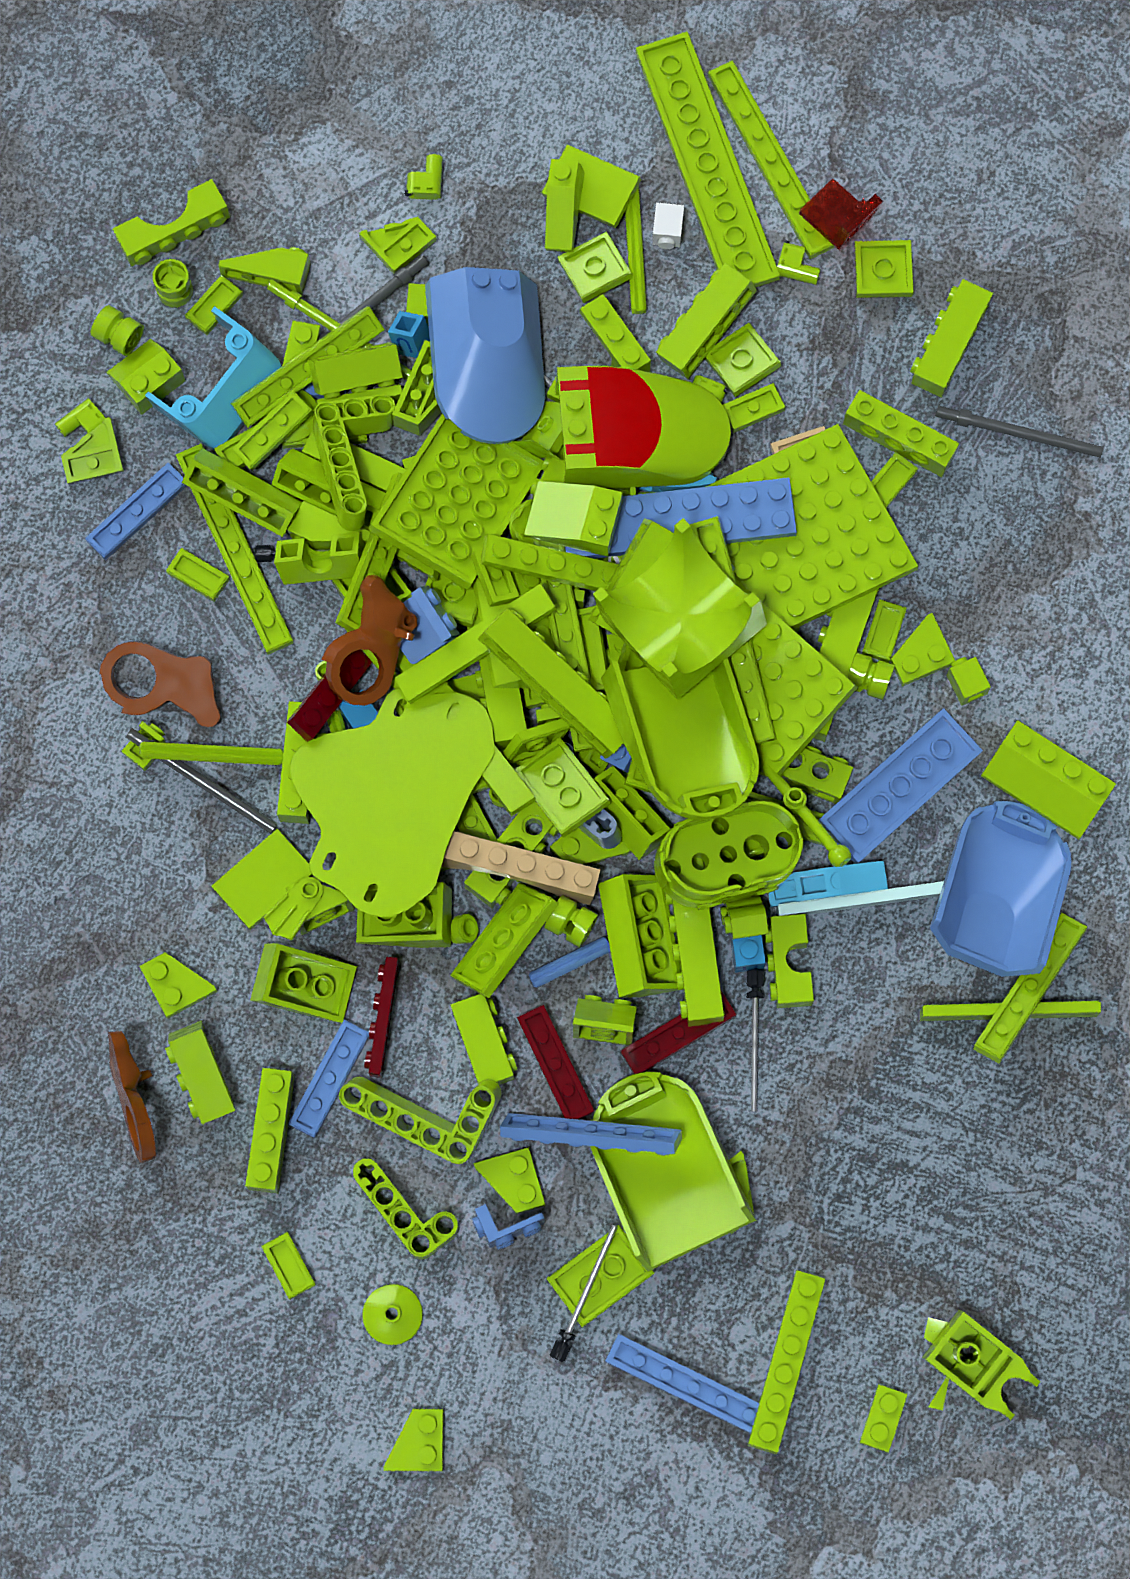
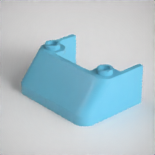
(215, 418)

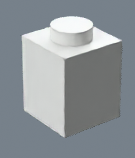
(668, 225)

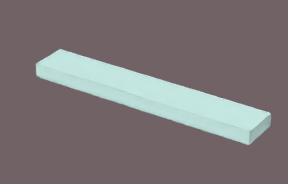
(861, 899)

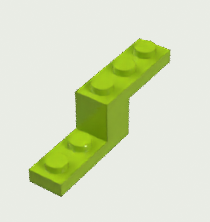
(615, 335)

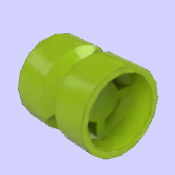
(172, 283)
(114, 329)
(870, 675)
(581, 925)

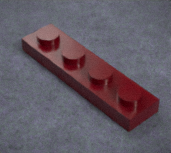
(322, 701)
(380, 1029)
(669, 1040)
(555, 1064)

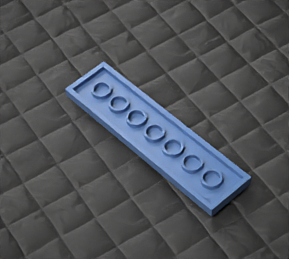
(745, 511)

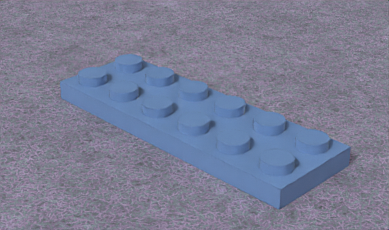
(900, 785)

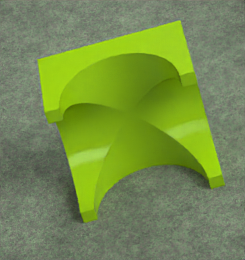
(682, 613)

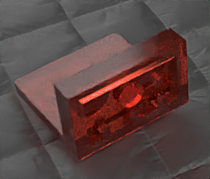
(838, 213)

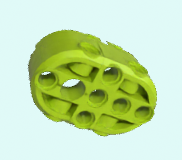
(709, 887)

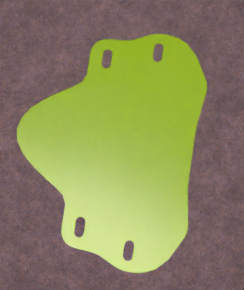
(392, 796)

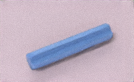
(569, 962)

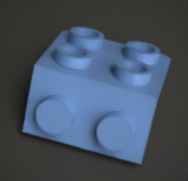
(433, 625)
(485, 1227)

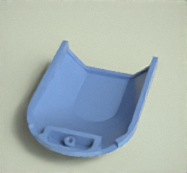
(486, 351)
(1003, 890)

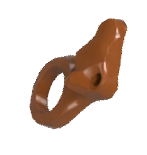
(382, 630)
(180, 680)
(126, 1079)

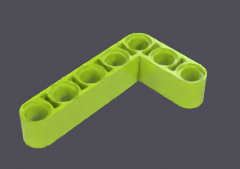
(331, 428)
(424, 1119)

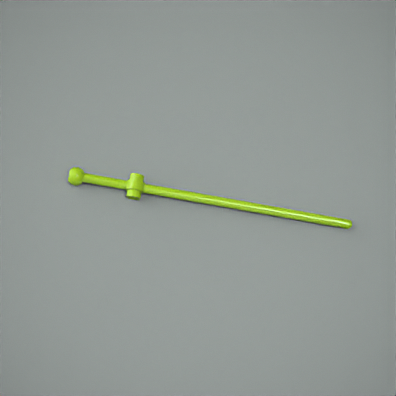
(795, 802)

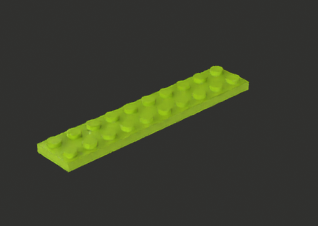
(706, 158)

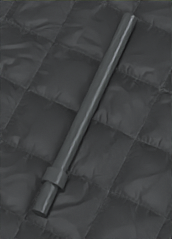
(401, 278)
(965, 418)
(210, 786)

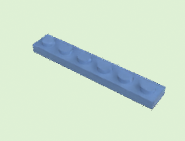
(591, 1133)
(683, 1383)

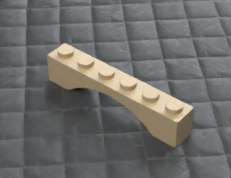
(543, 871)

